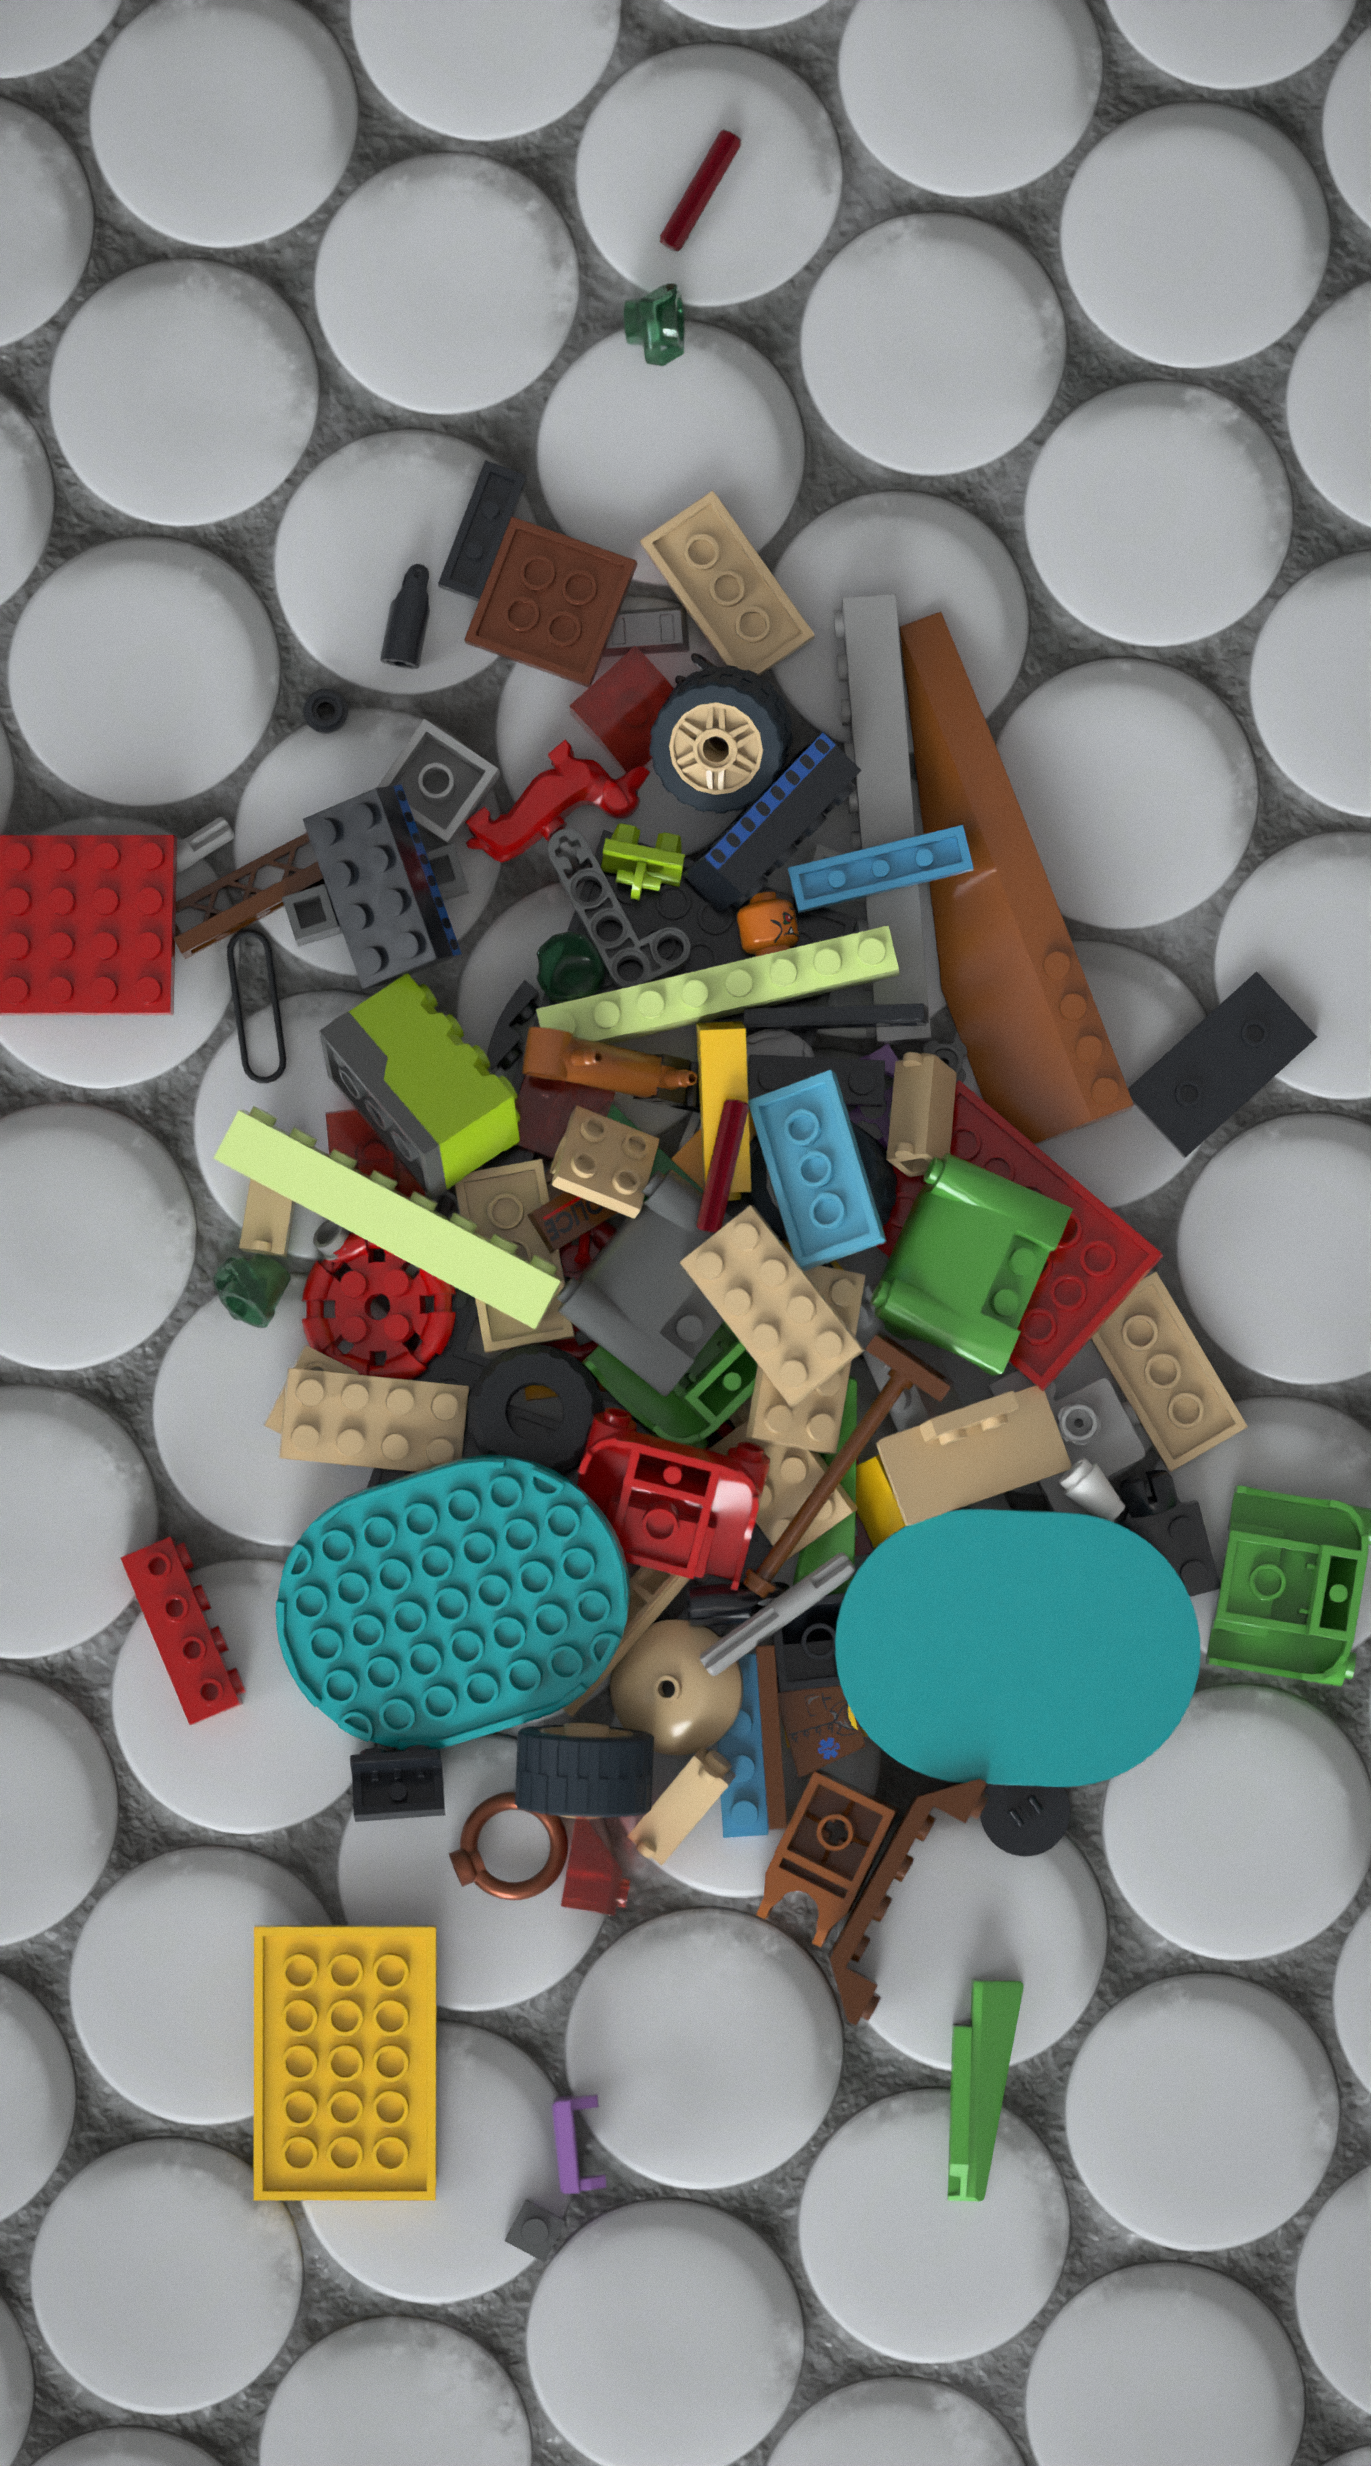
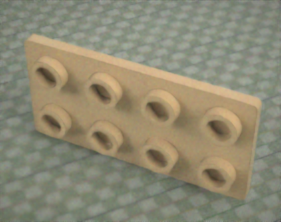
(973, 1454)

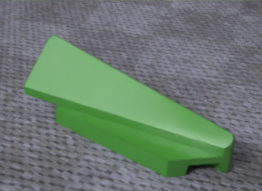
(978, 2084)

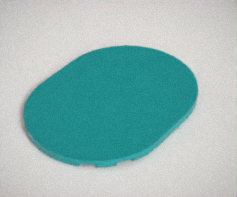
(453, 1602)
(1017, 1647)

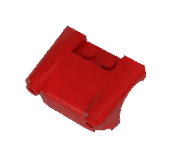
(674, 1501)

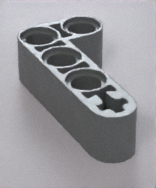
(608, 908)

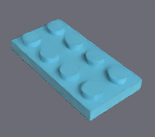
(816, 1170)

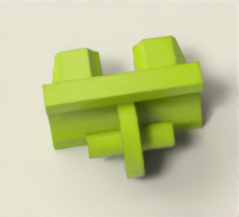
(641, 864)

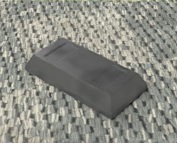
(650, 631)

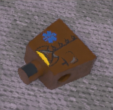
(819, 1727)

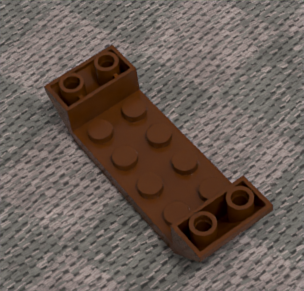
(854, 1988)

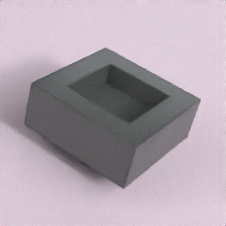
(535, 2230)

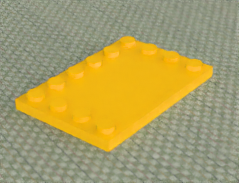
(345, 2062)

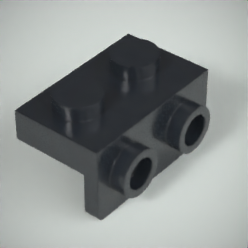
(397, 1783)

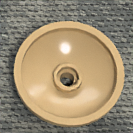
(702, 1703)

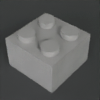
(441, 782)

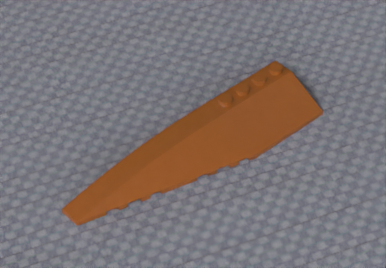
(999, 928)

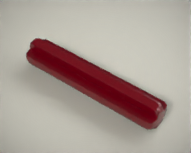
(700, 190)
(722, 1165)

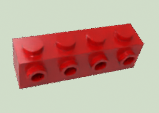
(182, 1629)

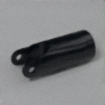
(407, 621)
(721, 1605)

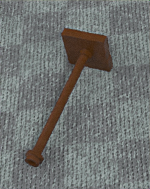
(904, 1373)

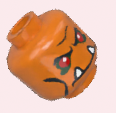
(767, 925)

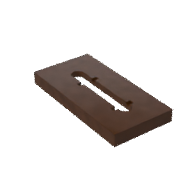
(771, 1737)

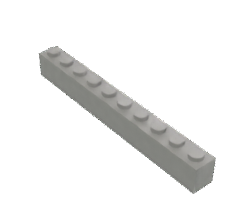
(883, 790)

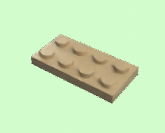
(726, 587)
(499, 1204)
(772, 1306)
(1166, 1375)
(817, 1418)
(371, 1420)

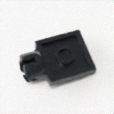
(1171, 1528)

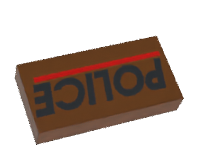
(567, 1219)

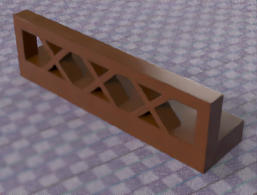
(251, 908)

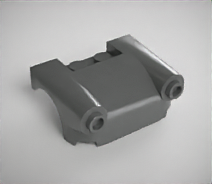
(639, 1295)

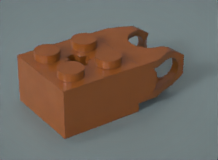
(816, 1864)

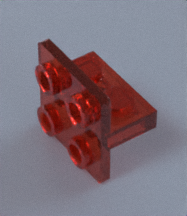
(547, 1107)

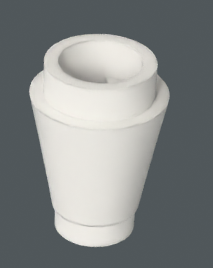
(1091, 1490)

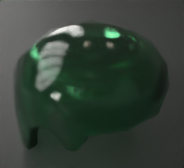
(569, 967)

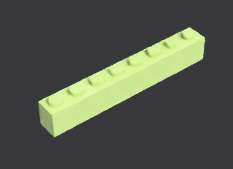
(727, 989)
(388, 1217)

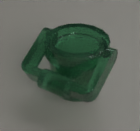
(657, 323)
(254, 1288)

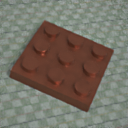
(550, 602)

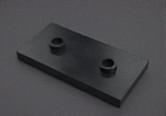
(1220, 1064)

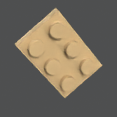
(788, 1484)

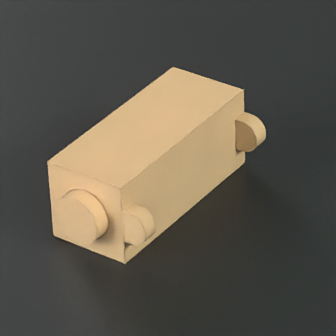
(920, 1112)
(266, 1221)
(682, 1805)

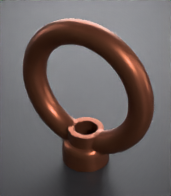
(471, 1868)

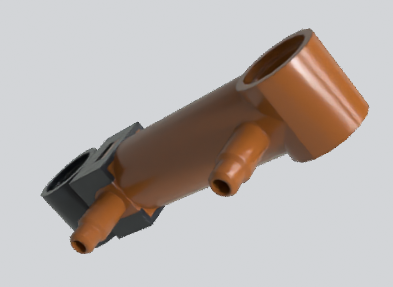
(645, 1076)

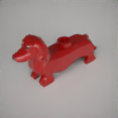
(551, 799)

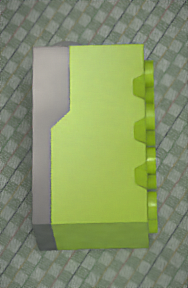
(420, 1084)

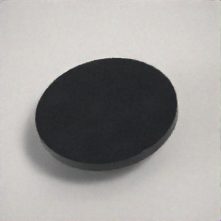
(1025, 1817)

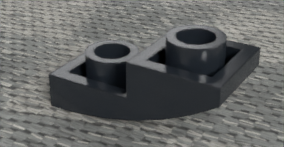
(504, 1043)

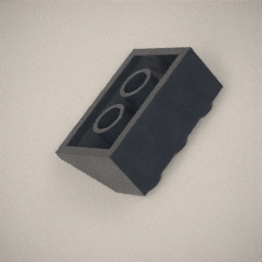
(807, 1647)

